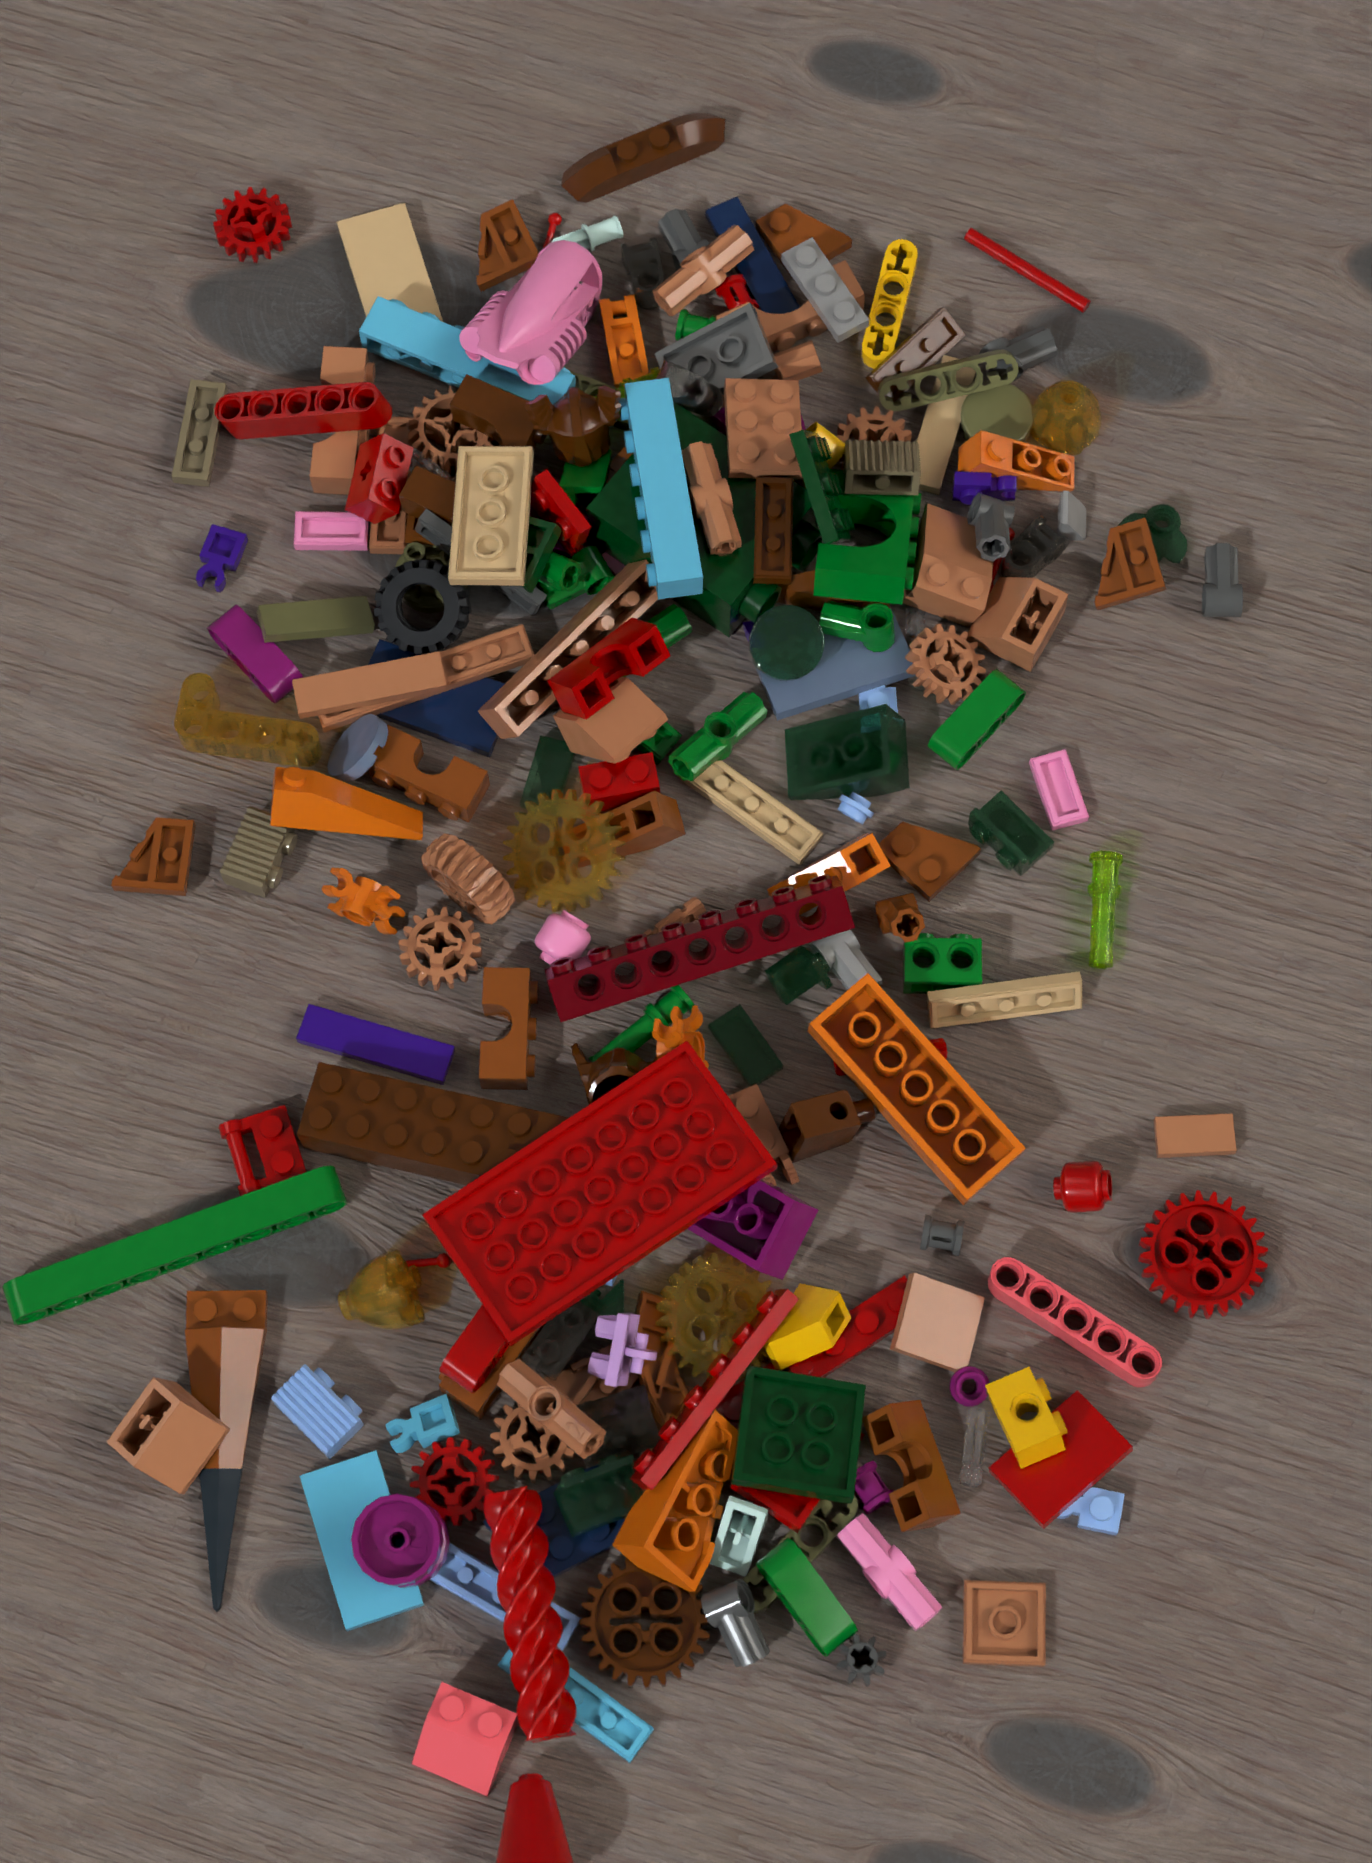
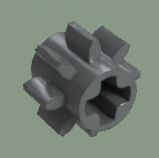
(865, 1670)

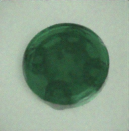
(786, 643)

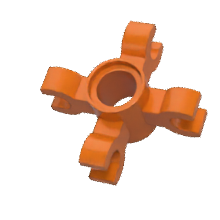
(363, 901)
(681, 1031)

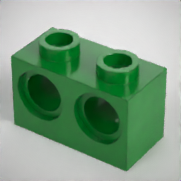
(942, 972)

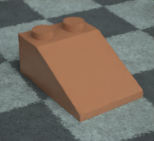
(949, 569)

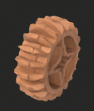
(436, 423)
(468, 878)

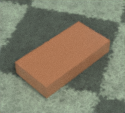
(1194, 1135)

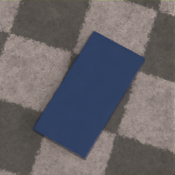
(448, 715)

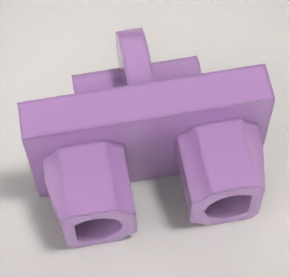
(626, 1352)

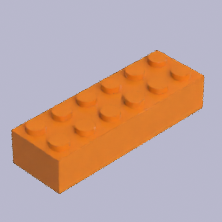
(915, 1089)

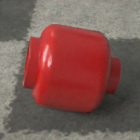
(1083, 1186)

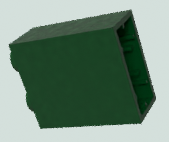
(727, 579)

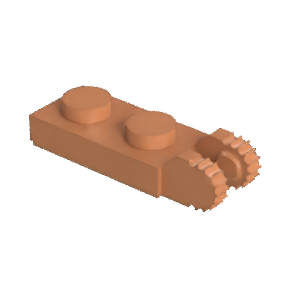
(758, 1116)

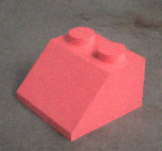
(465, 1739)

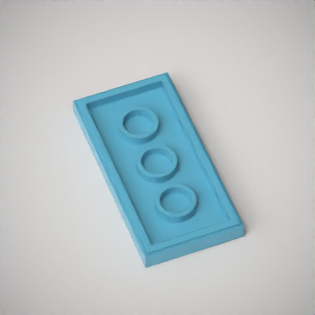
(335, 1501)

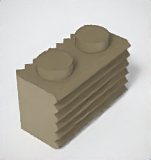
(881, 467)
(257, 853)

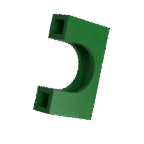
(873, 571)

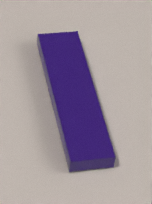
(375, 1044)

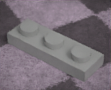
(825, 290)

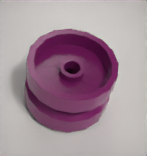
(390, 1519)

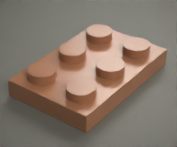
(759, 425)

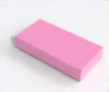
(330, 531)
(1058, 789)

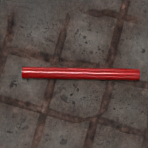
(1027, 270)

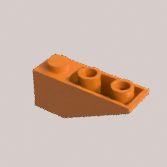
(1032, 465)
(851, 863)

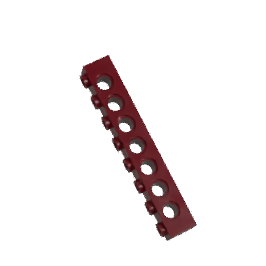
(720, 953)

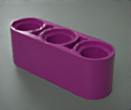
(259, 660)

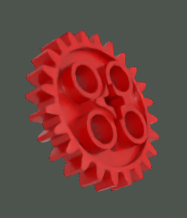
(1226, 1229)

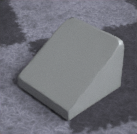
(1071, 517)

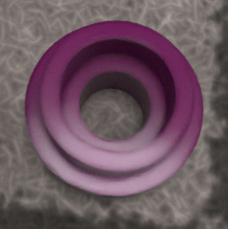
(975, 1397)

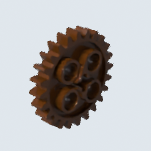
(646, 1659)

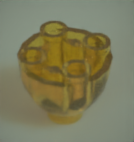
(1066, 417)
(384, 1294)

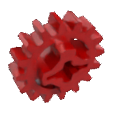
(252, 225)
(454, 1464)

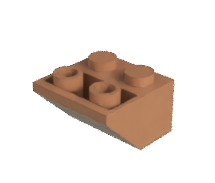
(1019, 619)
(615, 727)
(168, 1434)

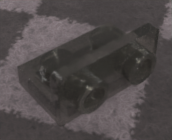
(560, 1340)
(627, 1421)

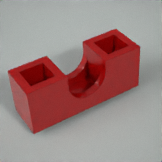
(628, 650)

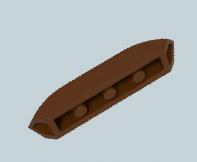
(643, 155)

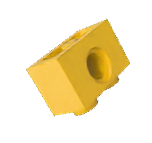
(1032, 1438)

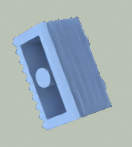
(318, 1410)

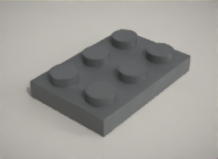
(724, 349)

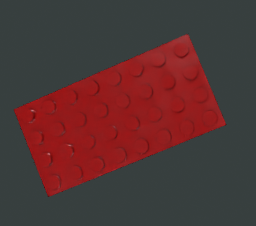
(599, 1192)

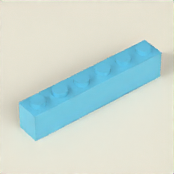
(436, 350)
(663, 489)

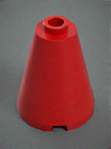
(533, 1824)

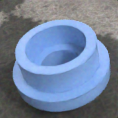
(855, 807)

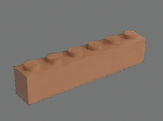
(528, 691)

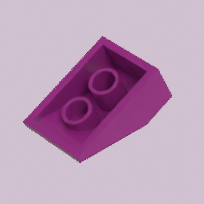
(759, 1227)

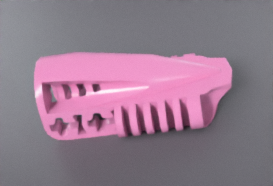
(541, 317)

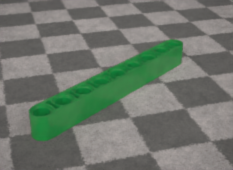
(174, 1245)

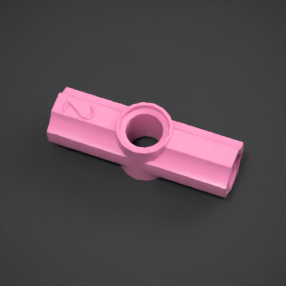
(889, 1572)

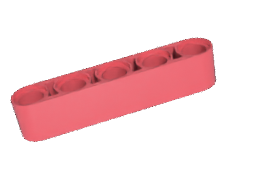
(1082, 1340)

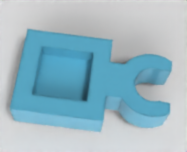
(429, 1423)

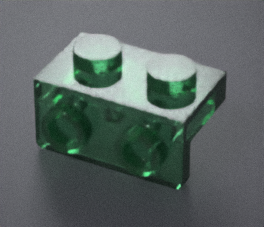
(1009, 833)
(598, 1495)

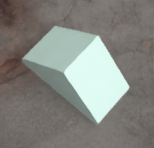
(739, 1535)

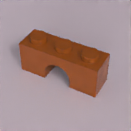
(453, 791)
(507, 1061)
(906, 1436)

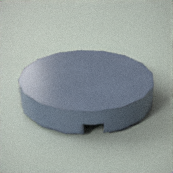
(355, 748)

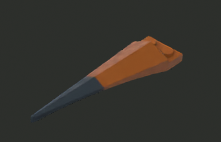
(224, 1362)

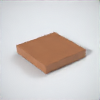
(937, 1323)
(1004, 1623)

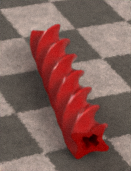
(530, 1622)

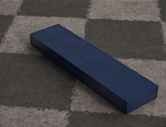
(761, 274)

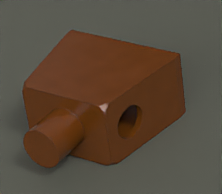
(823, 1123)

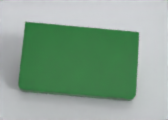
(585, 479)

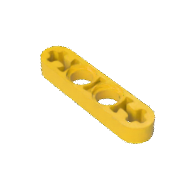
(889, 303)

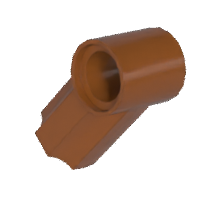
(900, 917)

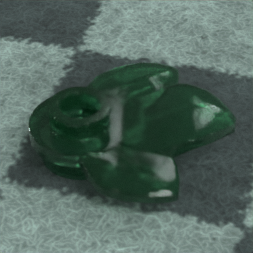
(1168, 541)

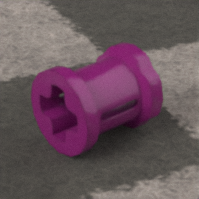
(871, 1488)

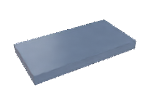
(841, 673)

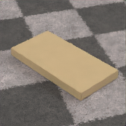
(387, 259)
(491, 515)

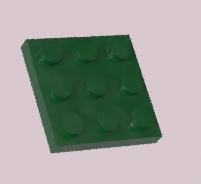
(822, 486)
(799, 1434)

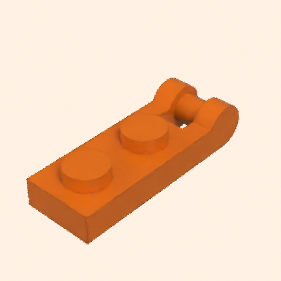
(623, 339)

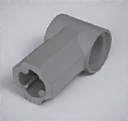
(845, 958)

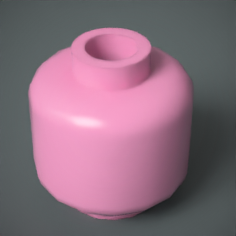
(562, 937)

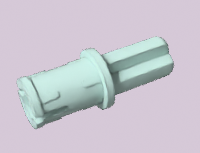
(595, 234)

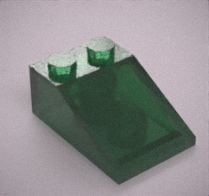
(848, 754)

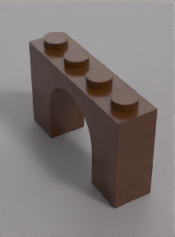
(486, 411)

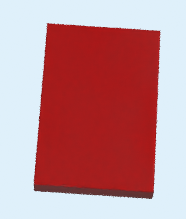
(1058, 1481)

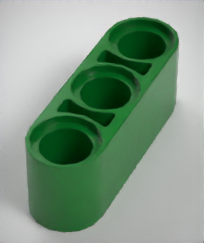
(976, 719)
(806, 1597)

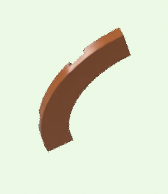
(661, 1376)

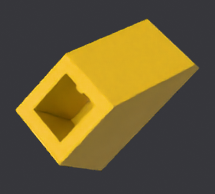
(809, 1326)

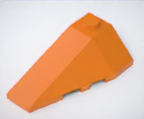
(326, 804)
(674, 1522)

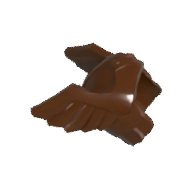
(577, 423)
(607, 1071)

